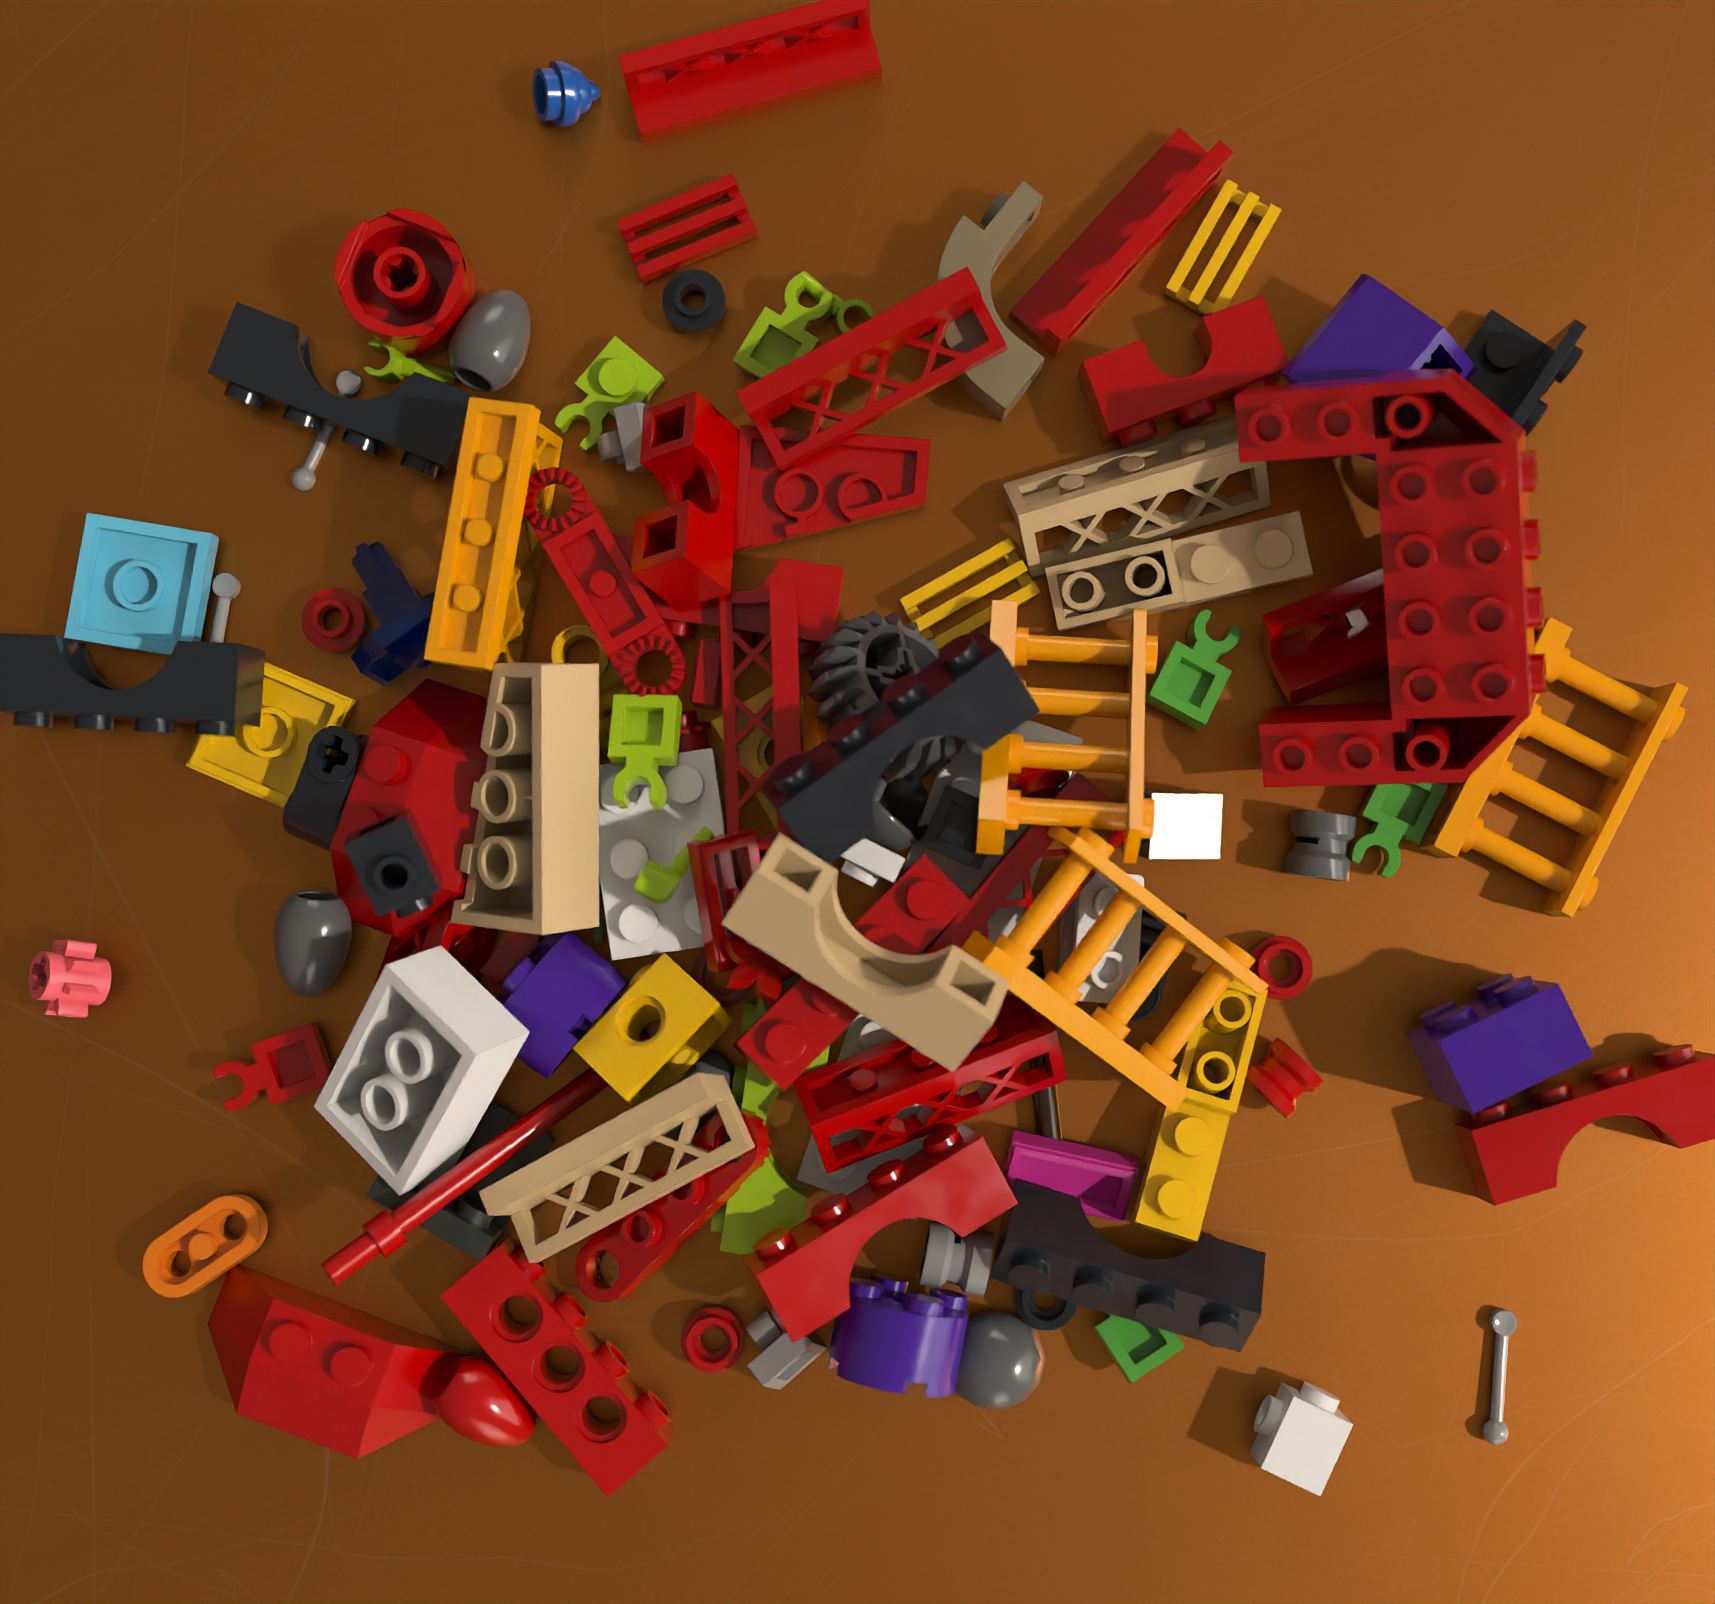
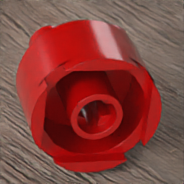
(396, 250)

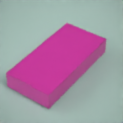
(1095, 1175)

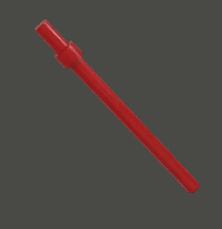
(387, 1230)

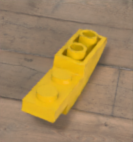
(1189, 1142)

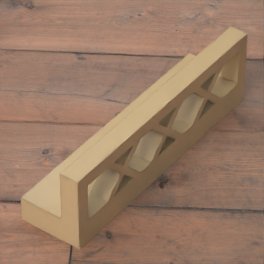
(1122, 480)
(608, 1144)

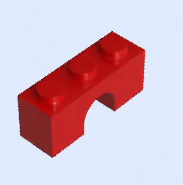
(1133, 396)
(688, 545)

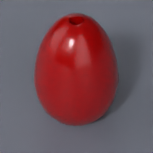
(483, 1403)

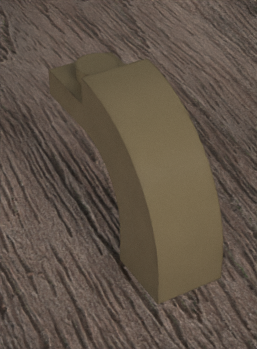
(1006, 377)

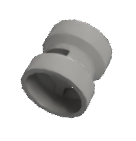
(956, 1259)

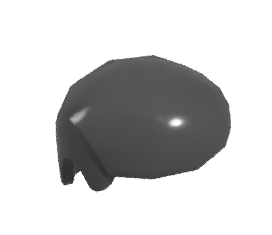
(897, 812)
(999, 1361)

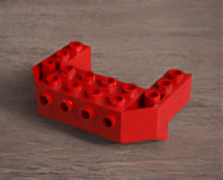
(1452, 575)

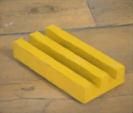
(1248, 206)
(1015, 570)

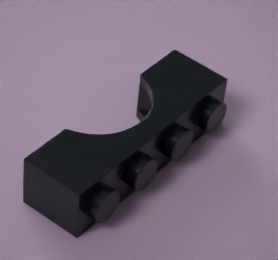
(273, 363)
(198, 685)
(832, 787)
(1055, 1251)

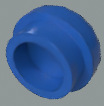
(562, 93)

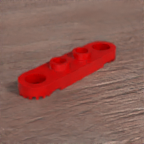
(603, 583)
(660, 1228)

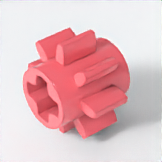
(69, 978)

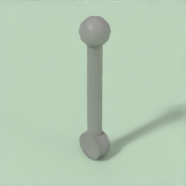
(303, 477)
(227, 588)
(1504, 1324)

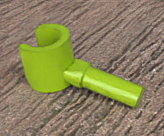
(817, 290)
(401, 366)
(659, 882)

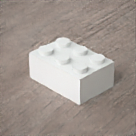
(645, 833)
(420, 1068)

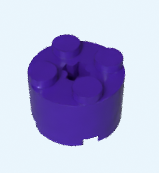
(559, 998)
(899, 1336)

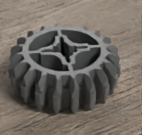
(856, 669)

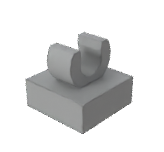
(626, 441)
(780, 1356)

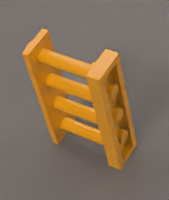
(1004, 807)
(1574, 885)
(1059, 992)

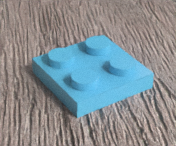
(140, 585)

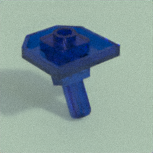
(400, 611)

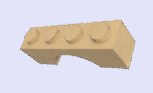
(928, 1000)

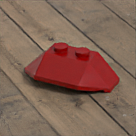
(421, 759)
(323, 1365)

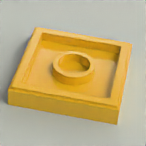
(271, 756)

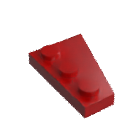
(831, 489)

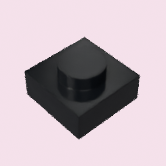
(955, 828)

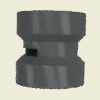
(1320, 845)

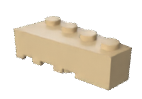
(536, 803)

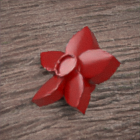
(758, 969)

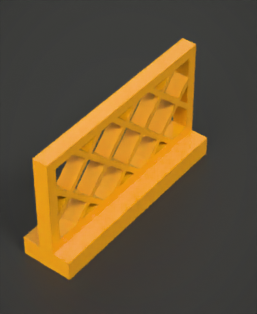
(489, 546)

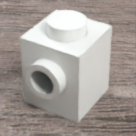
(1300, 1435)

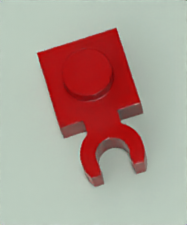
(284, 1067)

